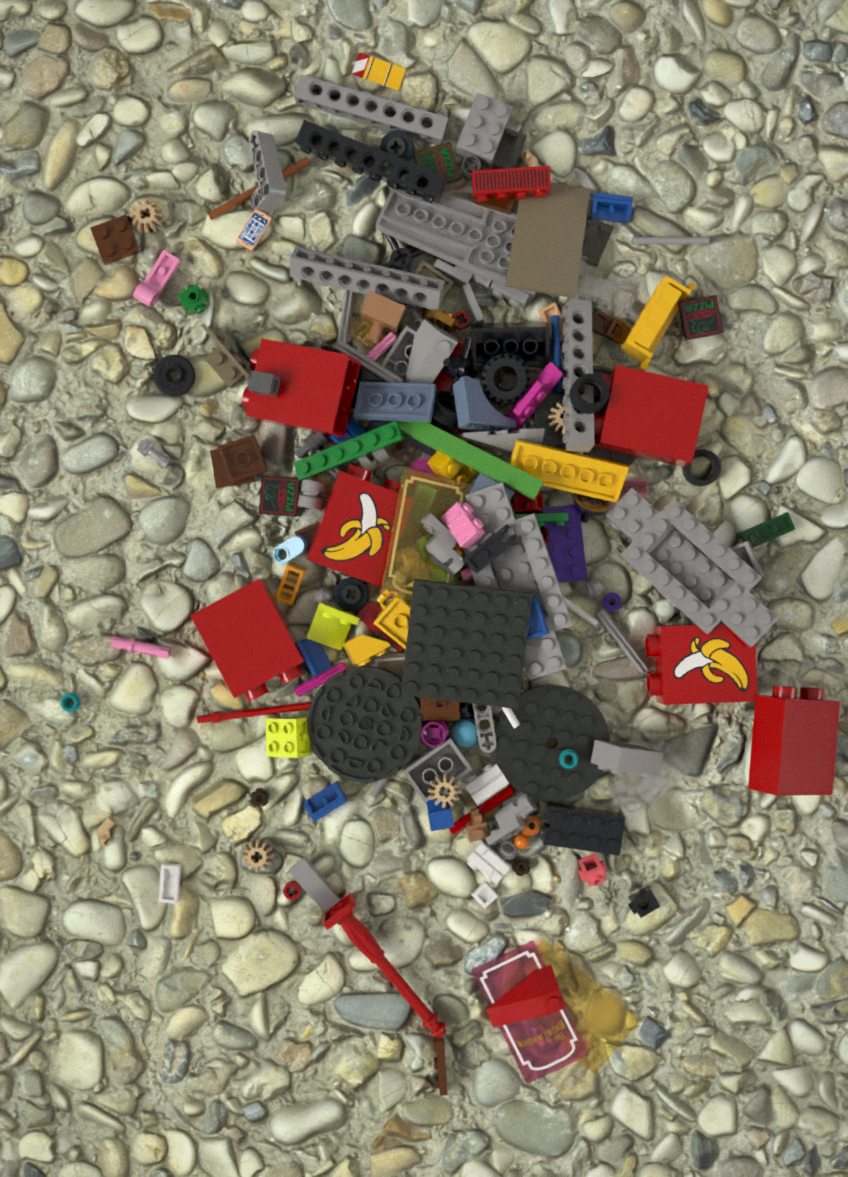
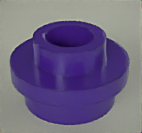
(605, 601)

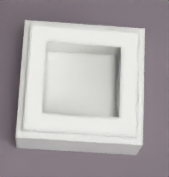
(484, 894)

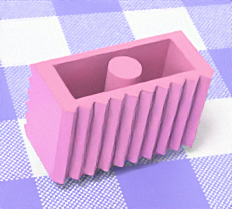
(463, 524)

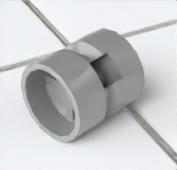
(379, 457)
(312, 495)

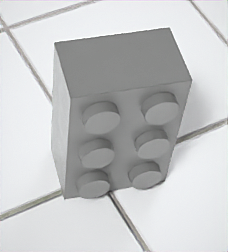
(484, 129)
(626, 758)
(437, 761)

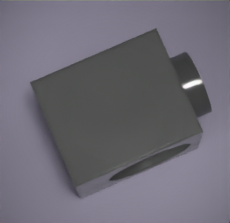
(263, 383)

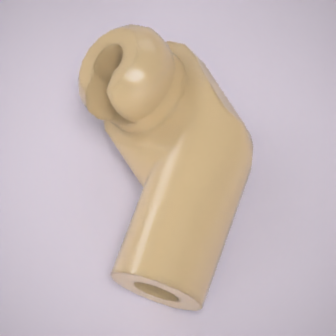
(529, 158)
(103, 832)

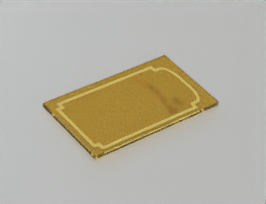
(407, 554)
(596, 1014)

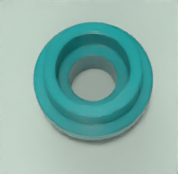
(64, 702)
(572, 763)

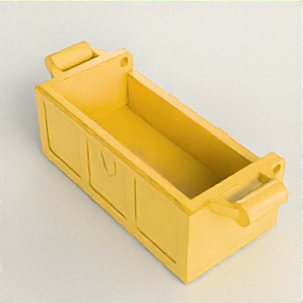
(655, 320)
(394, 618)

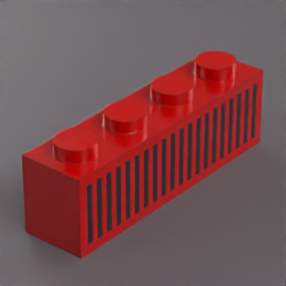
(510, 183)

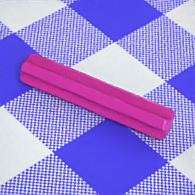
(318, 680)

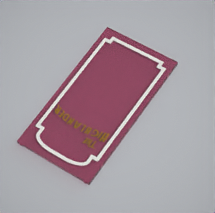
(536, 1043)

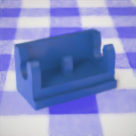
(611, 207)
(325, 801)

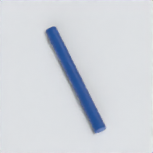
(556, 348)

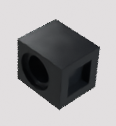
(651, 905)

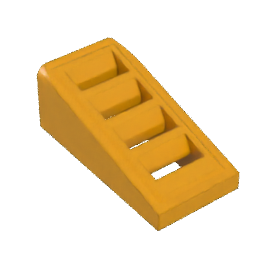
(296, 568)

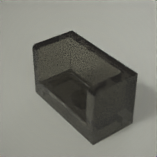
(509, 150)
(596, 241)

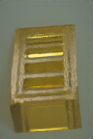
(356, 329)

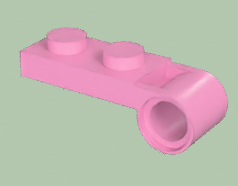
(157, 279)

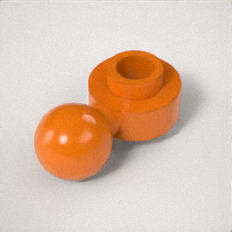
(522, 840)

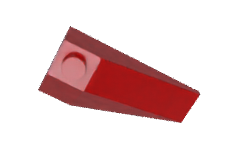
(529, 999)

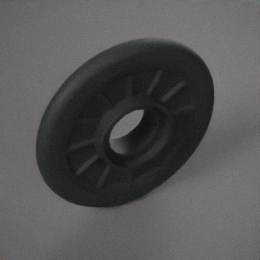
(165, 367)

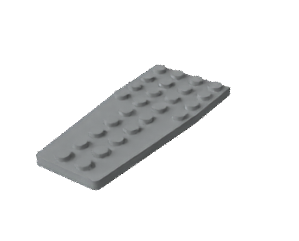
(452, 230)

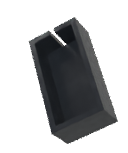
(583, 829)

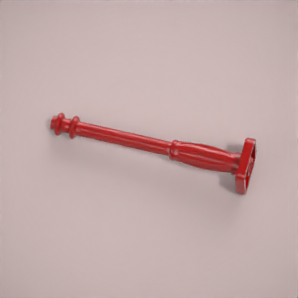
(366, 943)

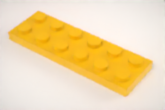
(570, 470)

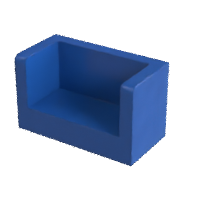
(438, 816)

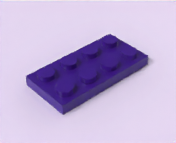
(567, 545)

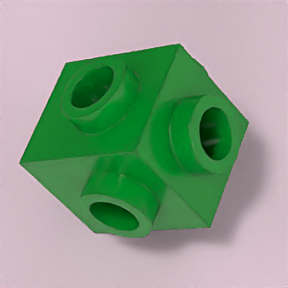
(194, 299)

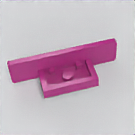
(535, 395)

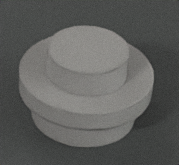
(507, 850)

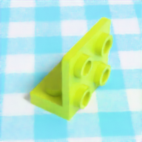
(330, 626)
(287, 737)

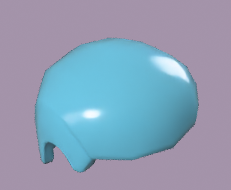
(465, 732)

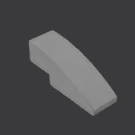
(314, 884)

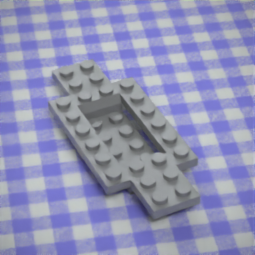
(523, 568)
(685, 573)

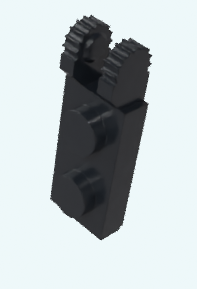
(488, 550)

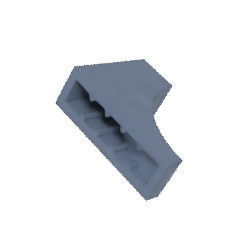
(474, 409)

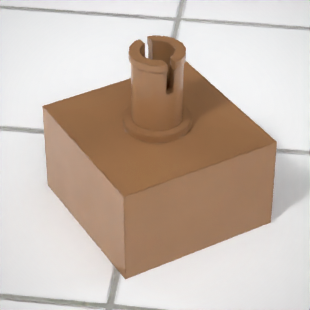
(382, 315)

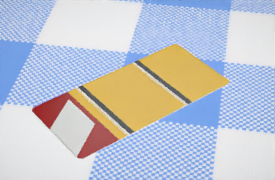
(379, 71)

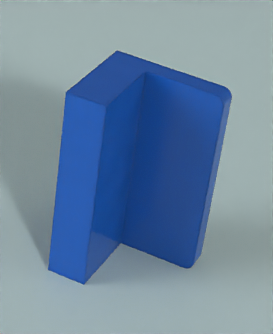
(314, 656)

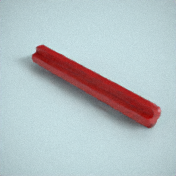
(484, 808)

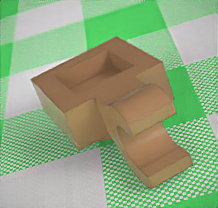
(477, 827)

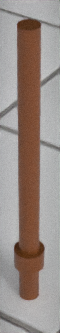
(291, 169)

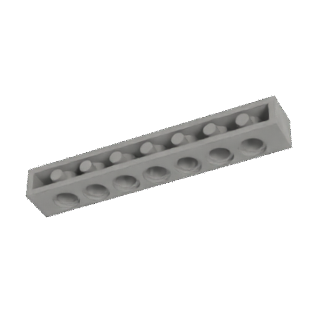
(359, 113)
(366, 277)
(582, 313)

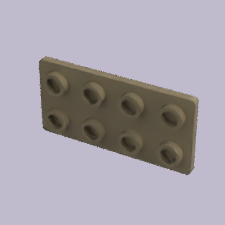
(228, 367)

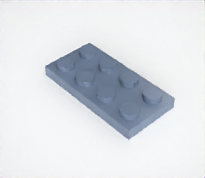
(395, 401)

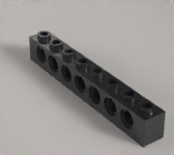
(311, 132)

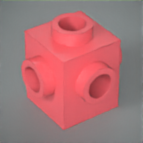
(592, 870)

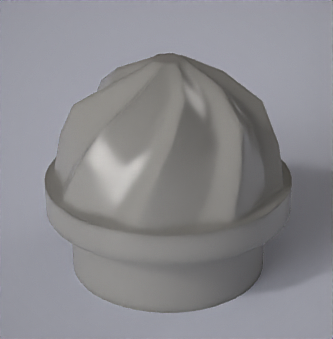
(595, 587)
(323, 595)

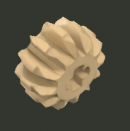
(147, 209)
(557, 413)
(441, 796)
(253, 861)

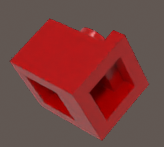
(520, 504)

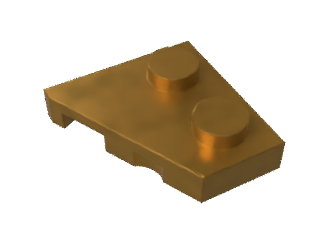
(441, 319)

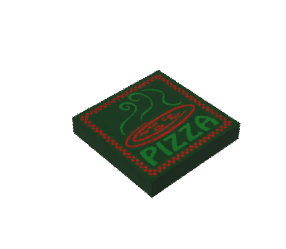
(440, 160)

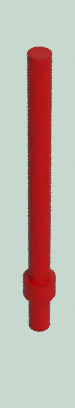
(217, 717)

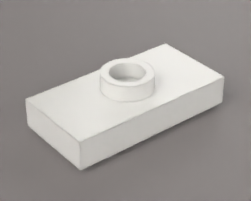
(169, 883)

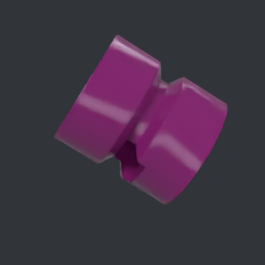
(434, 732)

